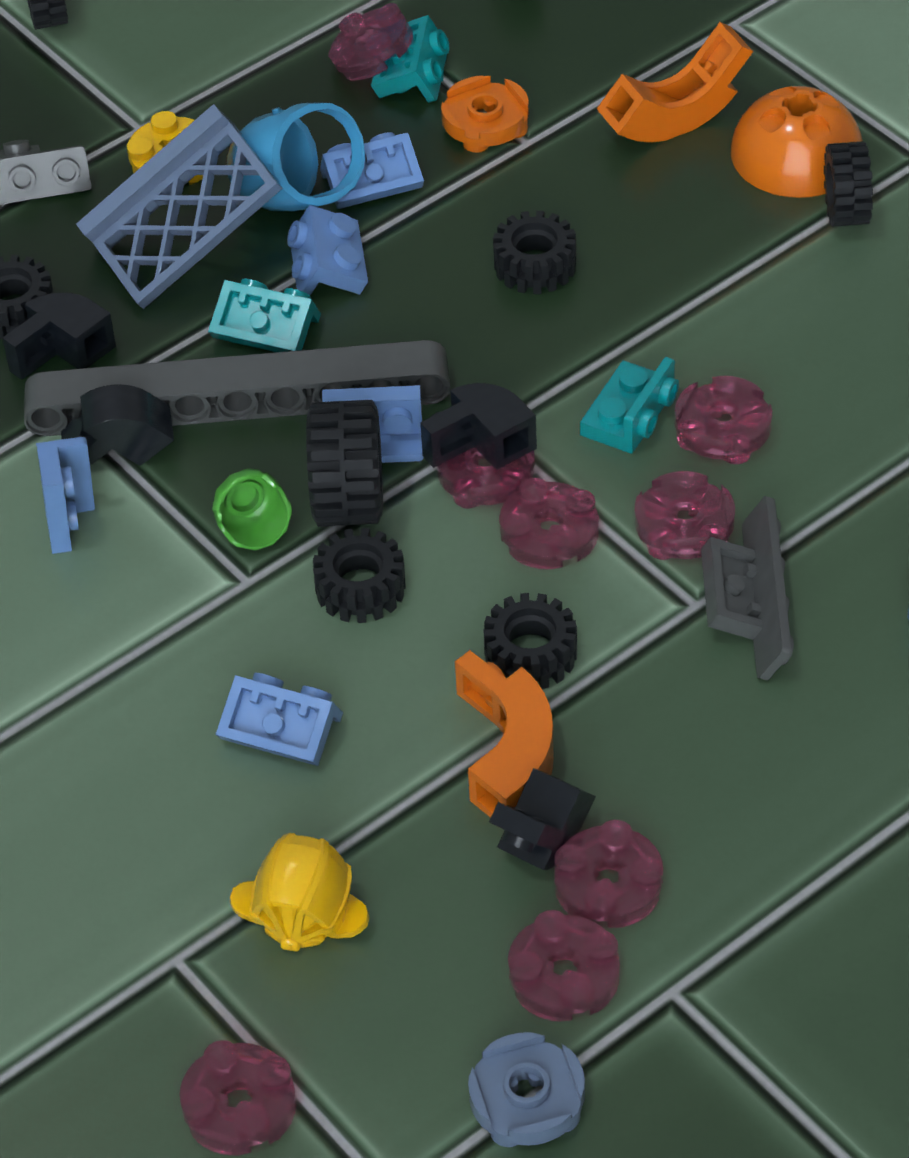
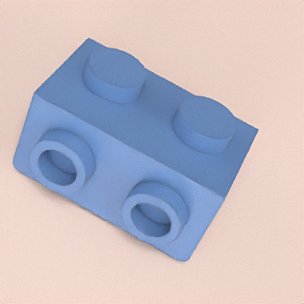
(327, 251)

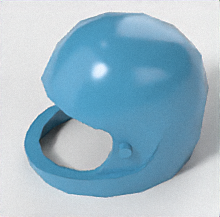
(292, 158)

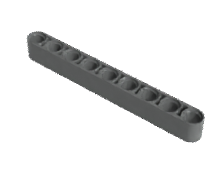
(243, 384)

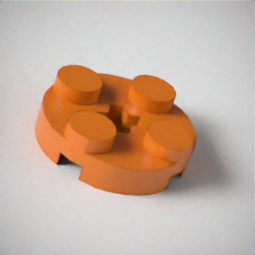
(505, 117)

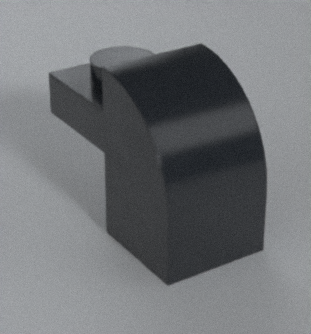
(62, 327)
(480, 418)
(124, 421)
(543, 819)

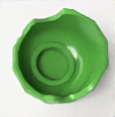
(251, 509)

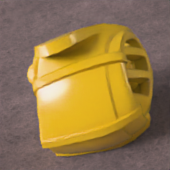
(301, 894)

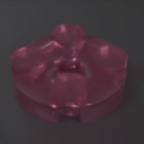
(370, 41)
(718, 439)
(483, 485)
(549, 501)
(683, 538)
(613, 848)
(563, 938)
(232, 1068)

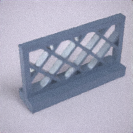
(162, 183)

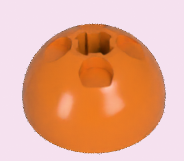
(785, 138)

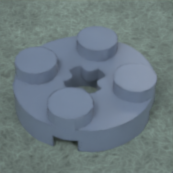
(533, 1119)

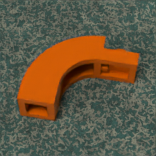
(682, 101)
(522, 715)

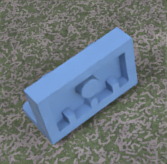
(387, 169)
(398, 418)
(65, 487)
(278, 719)

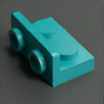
(419, 66)
(263, 317)
(630, 405)

